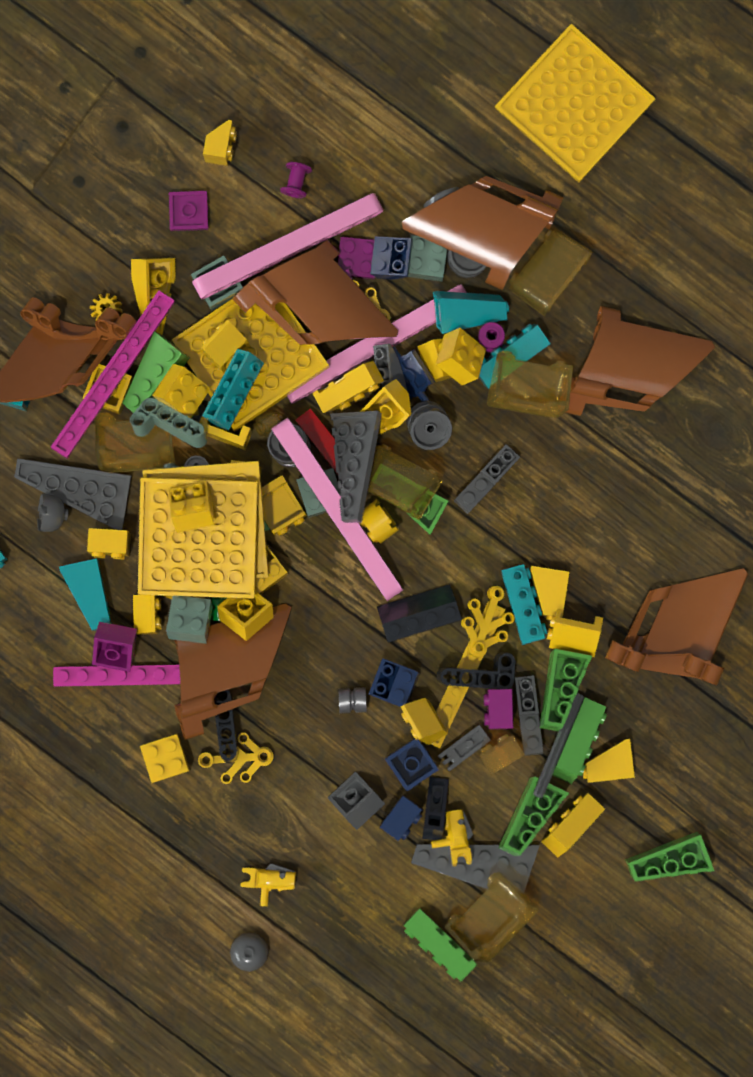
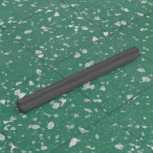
(557, 748)

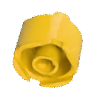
(378, 522)

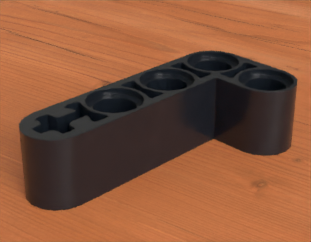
(475, 674)
(223, 725)

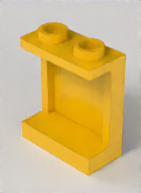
(238, 441)
(281, 507)
(574, 635)

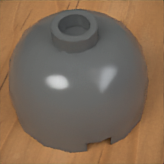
(51, 513)
(249, 952)

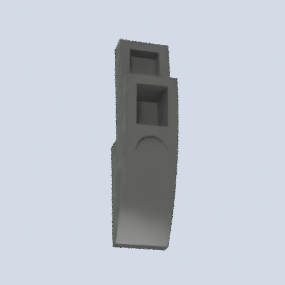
(388, 364)
(486, 479)
(528, 715)

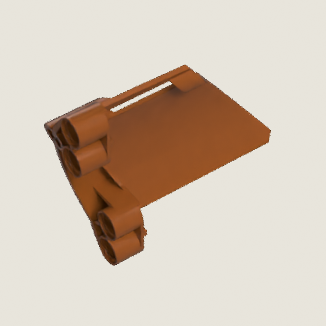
(486, 225)
(319, 296)
(57, 350)
(633, 360)
(684, 628)
(223, 665)

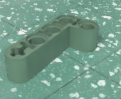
(191, 433)

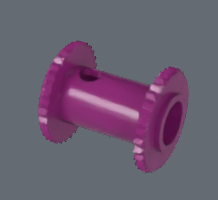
(296, 180)
(494, 329)

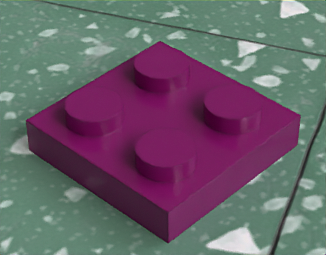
(188, 210)
(356, 256)

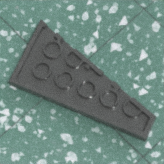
(88, 491)
(485, 862)

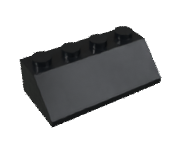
(419, 613)

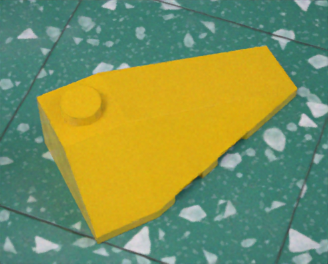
(148, 278)
(392, 403)

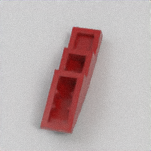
(318, 435)

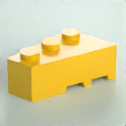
(349, 388)
(572, 825)

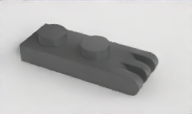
(465, 747)

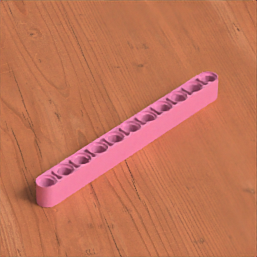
(287, 246)
(363, 350)
(330, 500)

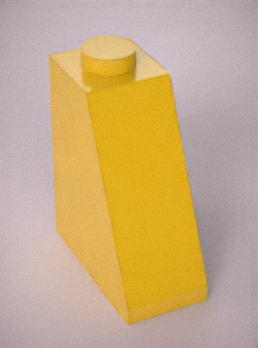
(550, 589)
(611, 764)

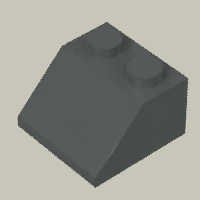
(356, 801)

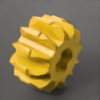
(105, 302)

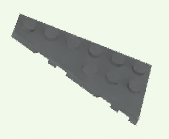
(354, 454)

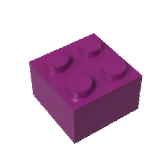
(114, 646)
(499, 709)

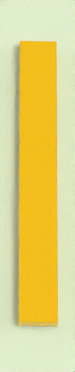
(455, 694)

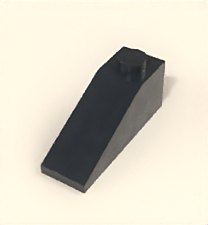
(435, 808)

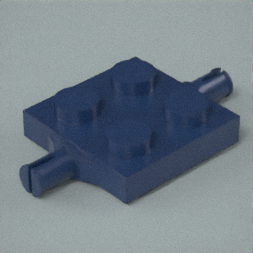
(415, 374)

